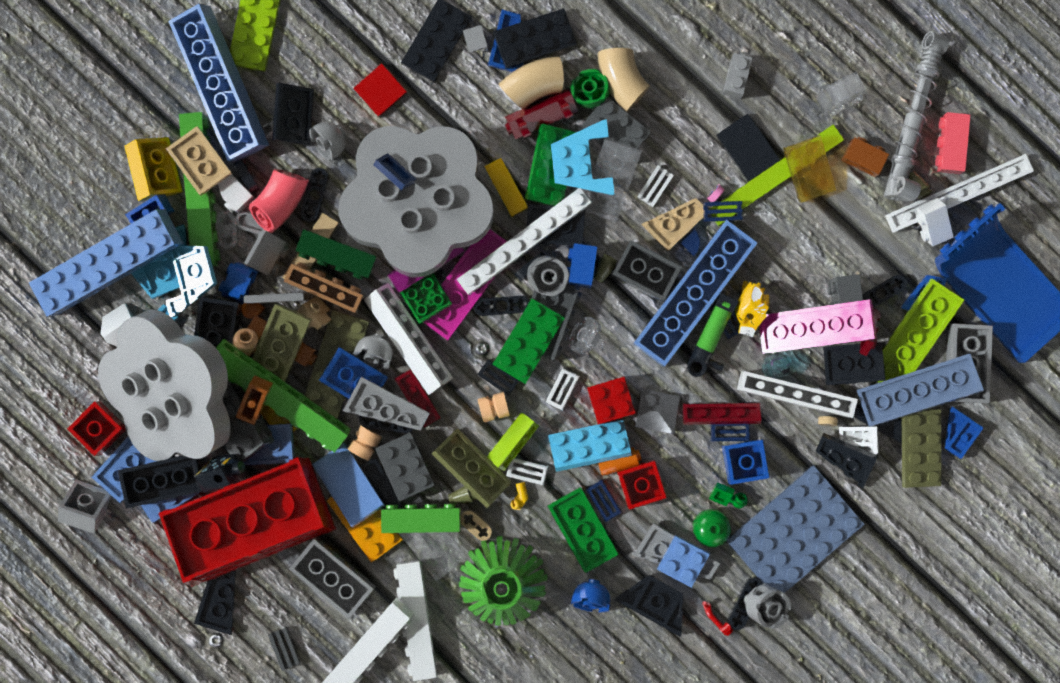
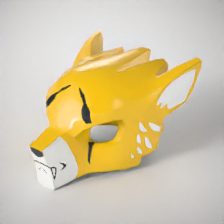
(755, 304)

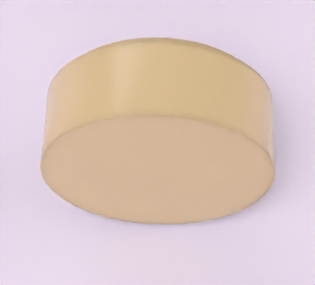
(827, 421)

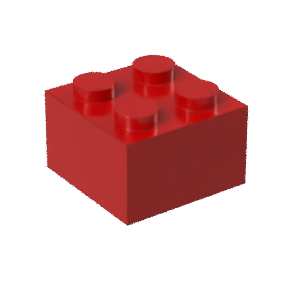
(610, 400)
(97, 428)
(641, 484)

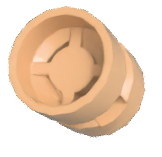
(493, 407)
(364, 443)

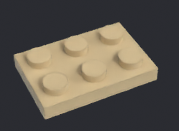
(199, 161)

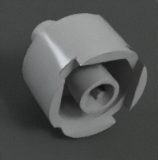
(557, 280)

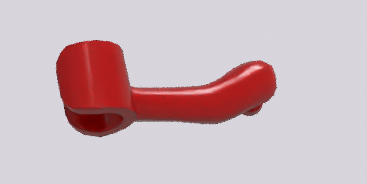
(724, 628)

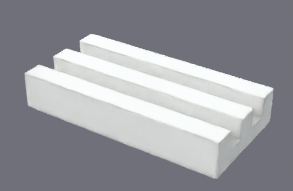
(663, 173)
(569, 375)
(543, 475)

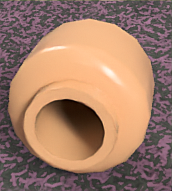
(246, 341)

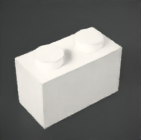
(934, 222)

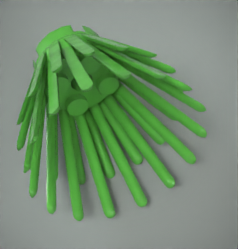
(506, 570)

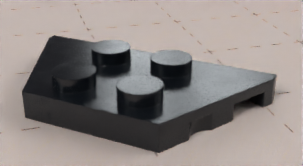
(655, 602)

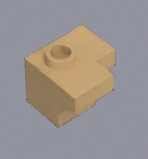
(317, 311)

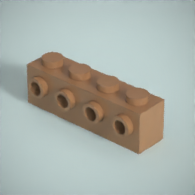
(323, 287)

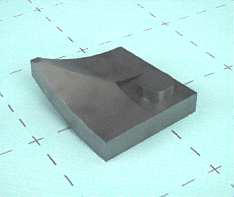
(657, 411)

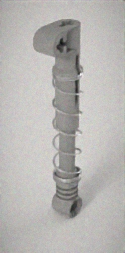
(898, 185)

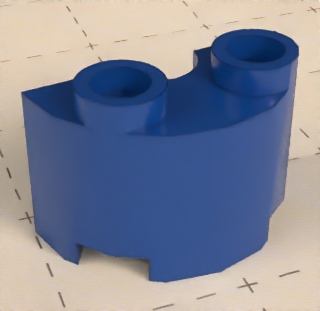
(237, 282)

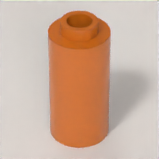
(616, 465)

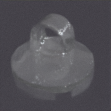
(586, 336)

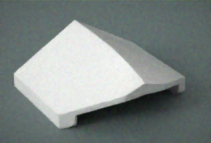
(112, 322)
(861, 436)

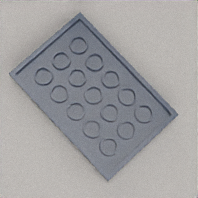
(795, 531)

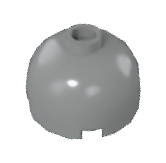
(329, 139)
(374, 351)

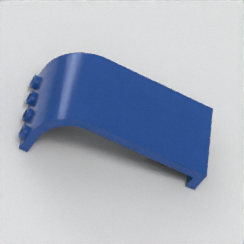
(1001, 285)

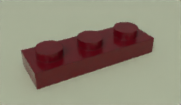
(415, 394)

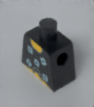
(219, 472)

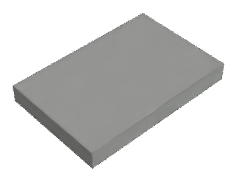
(268, 298)

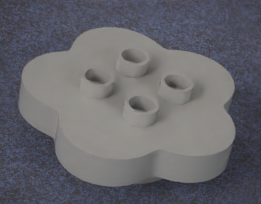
(430, 217)
(166, 388)

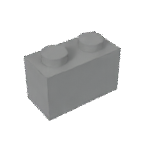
(737, 76)

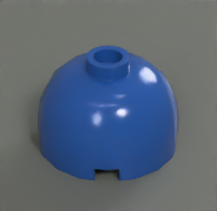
(591, 596)

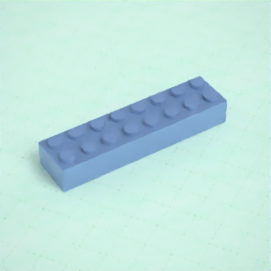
(218, 82)
(106, 262)
(695, 293)

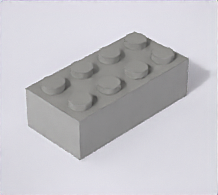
(977, 341)
(332, 577)

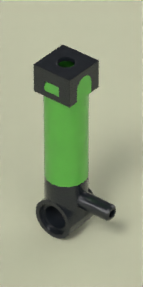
(711, 334)

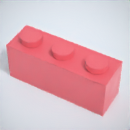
(953, 143)

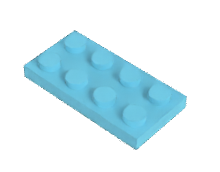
(589, 445)

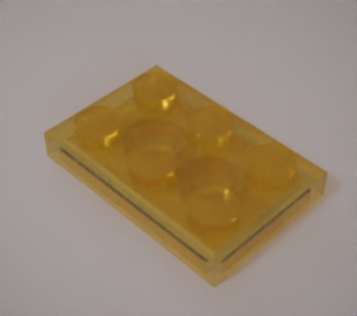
(809, 169)

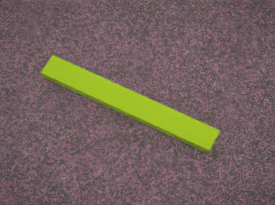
(771, 178)

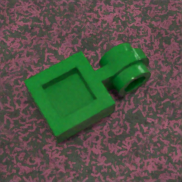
(724, 494)

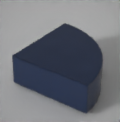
(691, 242)

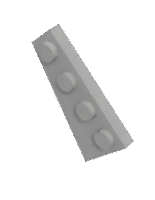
(378, 403)
(656, 544)

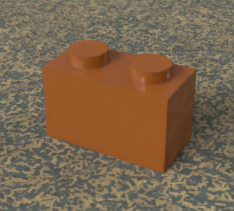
(865, 156)
(254, 400)

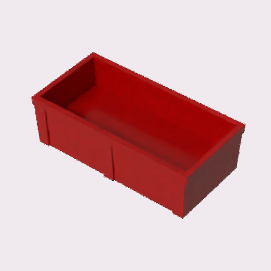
(247, 521)

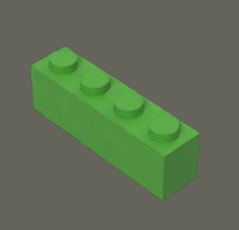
(420, 519)

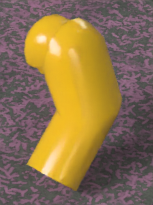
(521, 498)

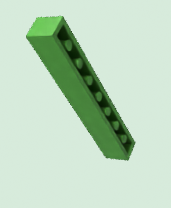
(200, 210)
(285, 399)

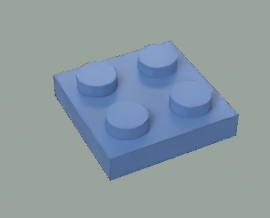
(683, 561)

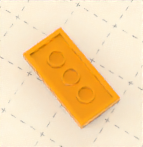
(368, 533)

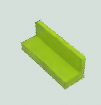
(512, 441)

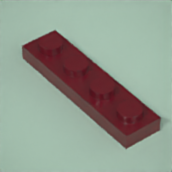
(721, 413)

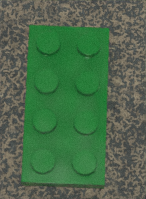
(541, 181)
(528, 341)
(582, 530)

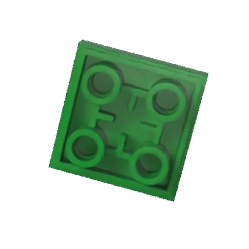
(426, 298)

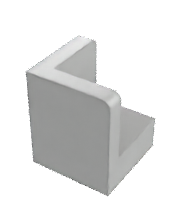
(475, 39)

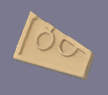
(675, 224)

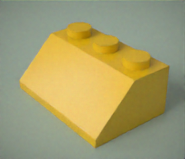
(152, 168)

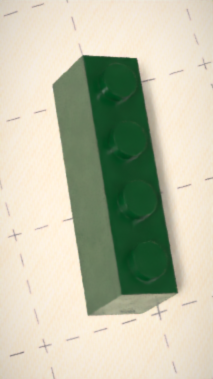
(336, 254)

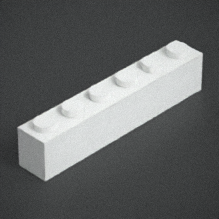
(408, 338)
(797, 394)
(418, 633)
(372, 644)

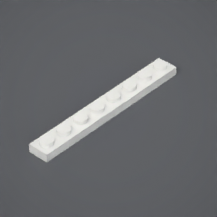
(964, 190)
(524, 241)

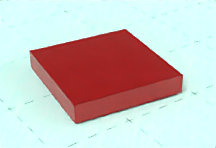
(380, 90)

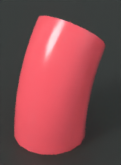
(278, 199)

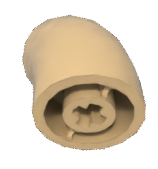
(623, 76)
(534, 81)

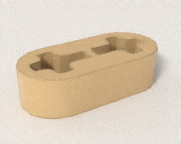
(472, 529)

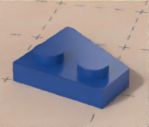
(960, 433)

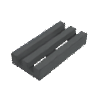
(277, 652)

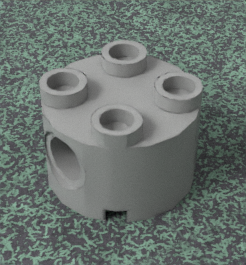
(767, 606)

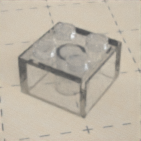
(840, 94)

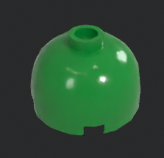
(590, 88)
(711, 528)

